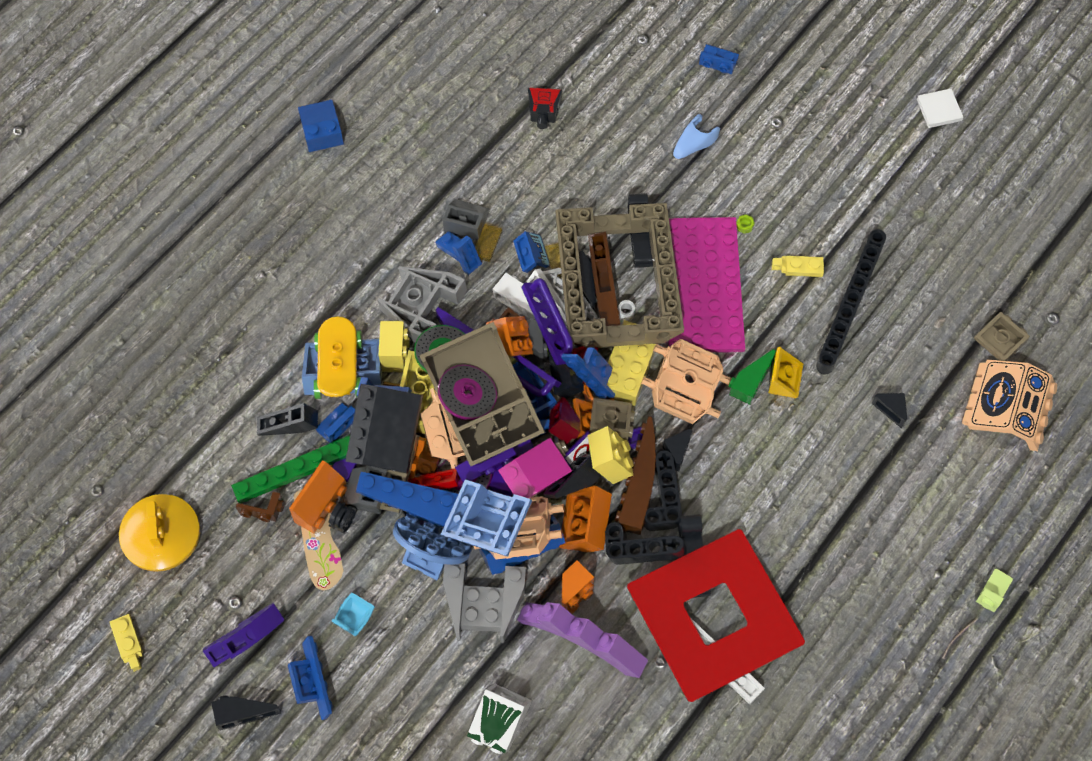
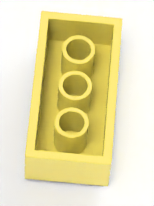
(629, 367)
(419, 383)

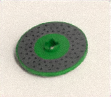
(433, 338)

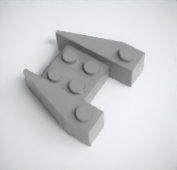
(418, 295)
(483, 607)

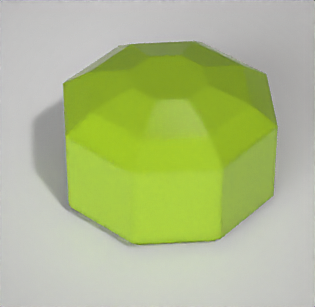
(745, 224)

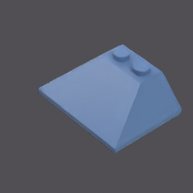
(486, 518)

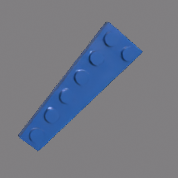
(415, 499)

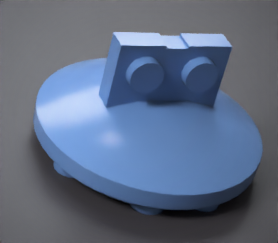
(426, 546)

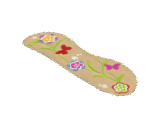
(322, 556)

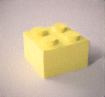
(393, 346)
(610, 455)

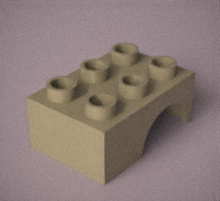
(512, 416)

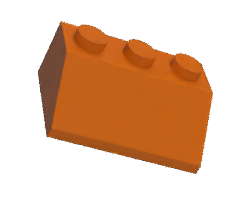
(318, 497)
(586, 519)

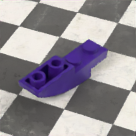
(244, 636)

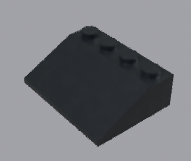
(384, 428)

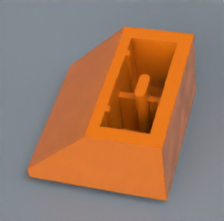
(514, 335)
(576, 586)

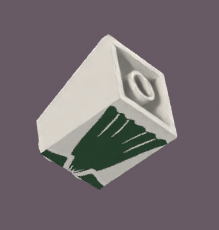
(498, 718)

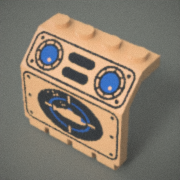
(1011, 400)

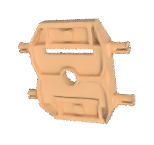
(682, 360)
(436, 432)
(536, 521)

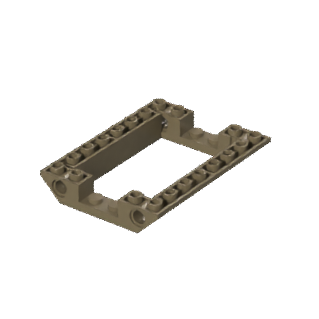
(641, 218)

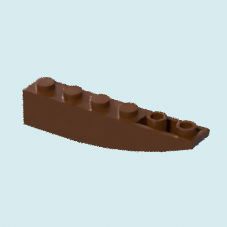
(603, 278)
(639, 485)

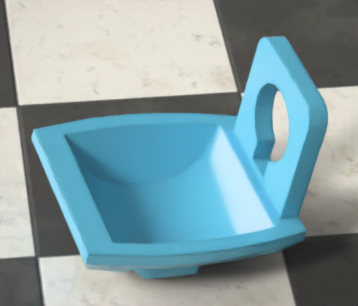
(353, 614)

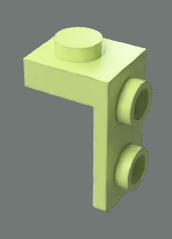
(994, 590)

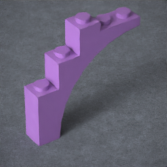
(583, 632)

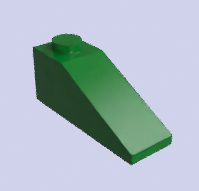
(750, 378)

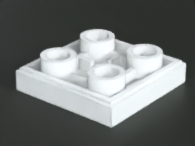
(939, 108)

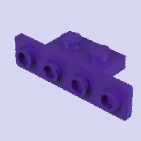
(489, 465)

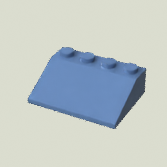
(367, 364)

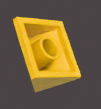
(785, 374)

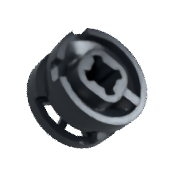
(342, 517)

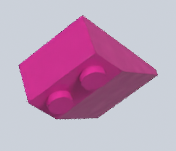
(535, 470)

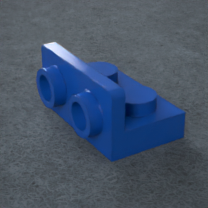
(718, 59)

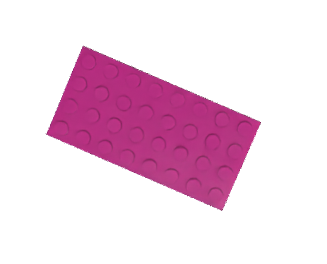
(709, 283)

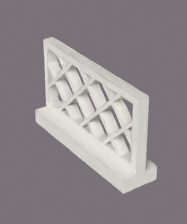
(552, 275)

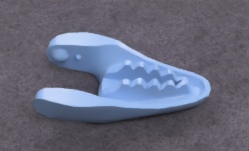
(693, 139)

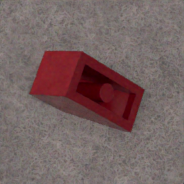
(564, 421)

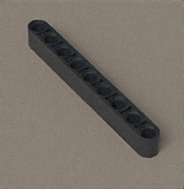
(850, 308)

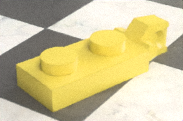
(799, 266)
(127, 641)

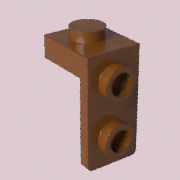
(271, 514)

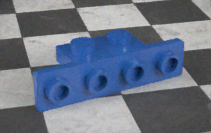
(592, 370)
(309, 681)

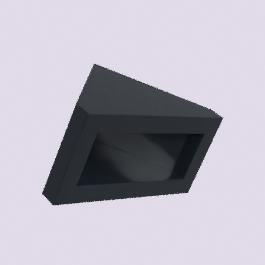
(893, 406)
(677, 446)

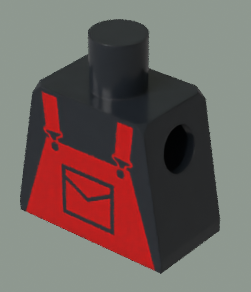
(544, 105)

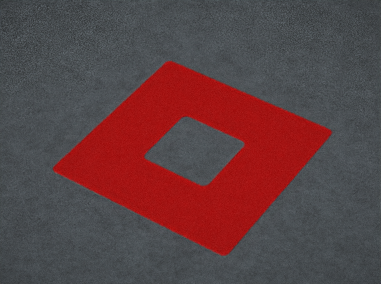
(709, 667)

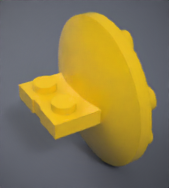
(159, 532)

